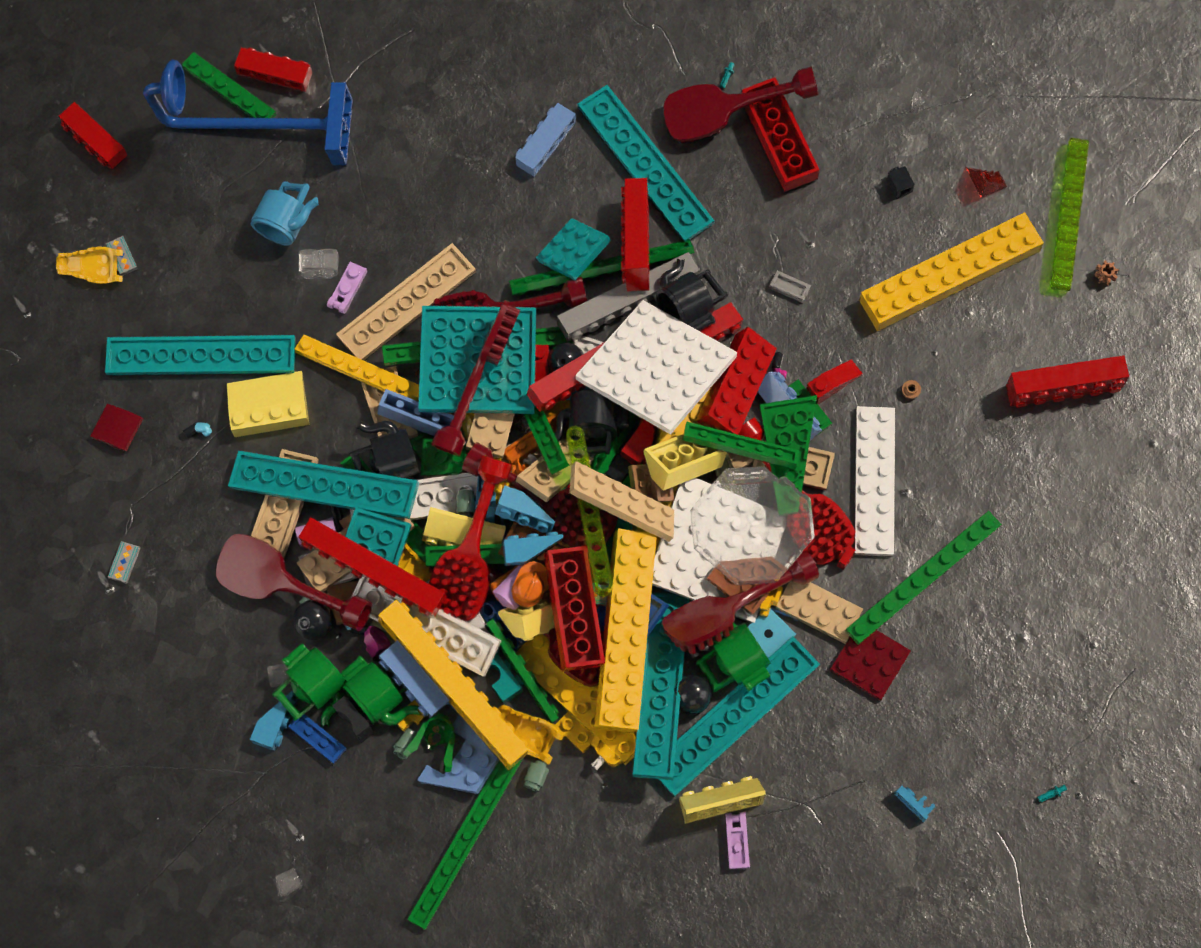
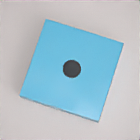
(771, 632)

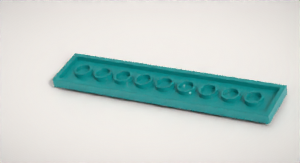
(644, 160)
(200, 355)
(323, 484)
(659, 704)
(738, 714)

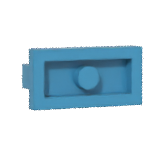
(906, 795)

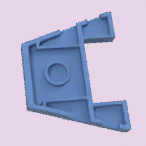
(469, 767)

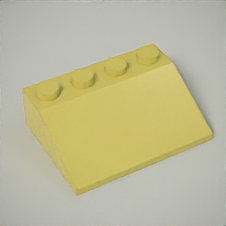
(267, 404)
(721, 800)

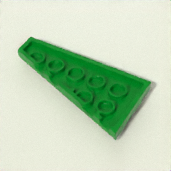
(790, 425)

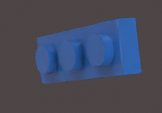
(318, 738)

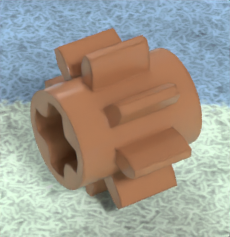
(1106, 272)

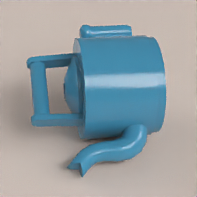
(281, 215)

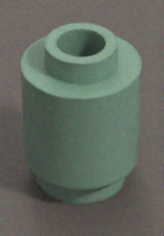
(465, 503)
(536, 775)

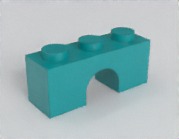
(508, 685)

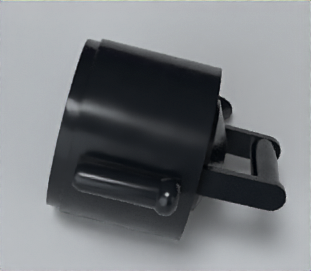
(688, 297)
(596, 417)
(389, 453)

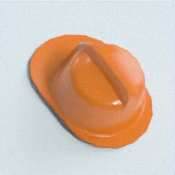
(530, 584)

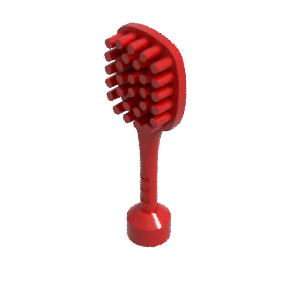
(831, 525)
(463, 571)

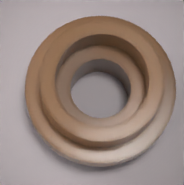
(911, 394)

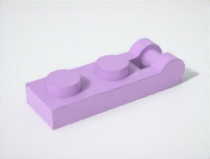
(347, 287)
(737, 841)

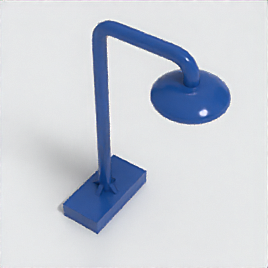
(173, 94)

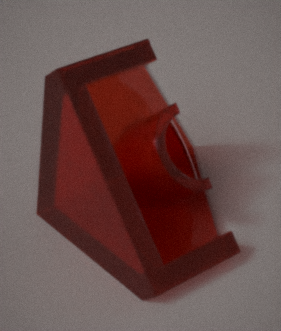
(986, 181)

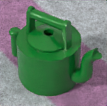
(738, 658)
(312, 681)
(375, 692)

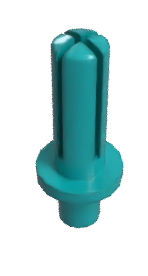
(728, 71)
(1057, 791)

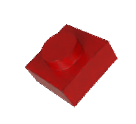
(845, 557)

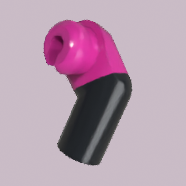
(777, 362)

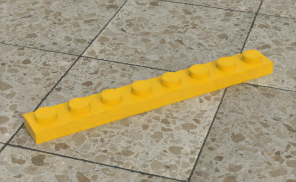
(356, 367)

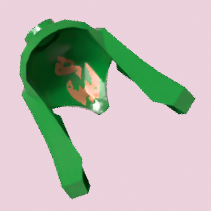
(442, 726)

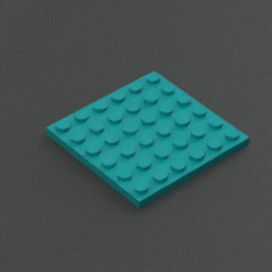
(451, 348)

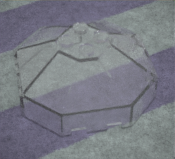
(752, 525)

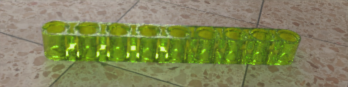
(1069, 214)
(589, 520)

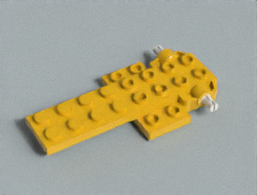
(580, 701)

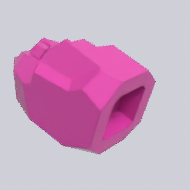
(376, 642)

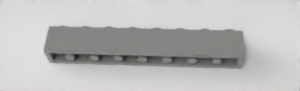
(615, 302)

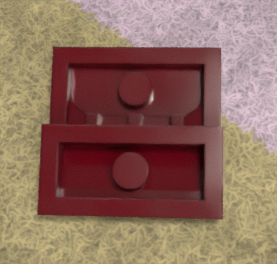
(116, 427)

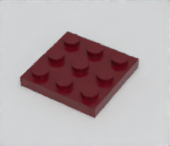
(871, 664)

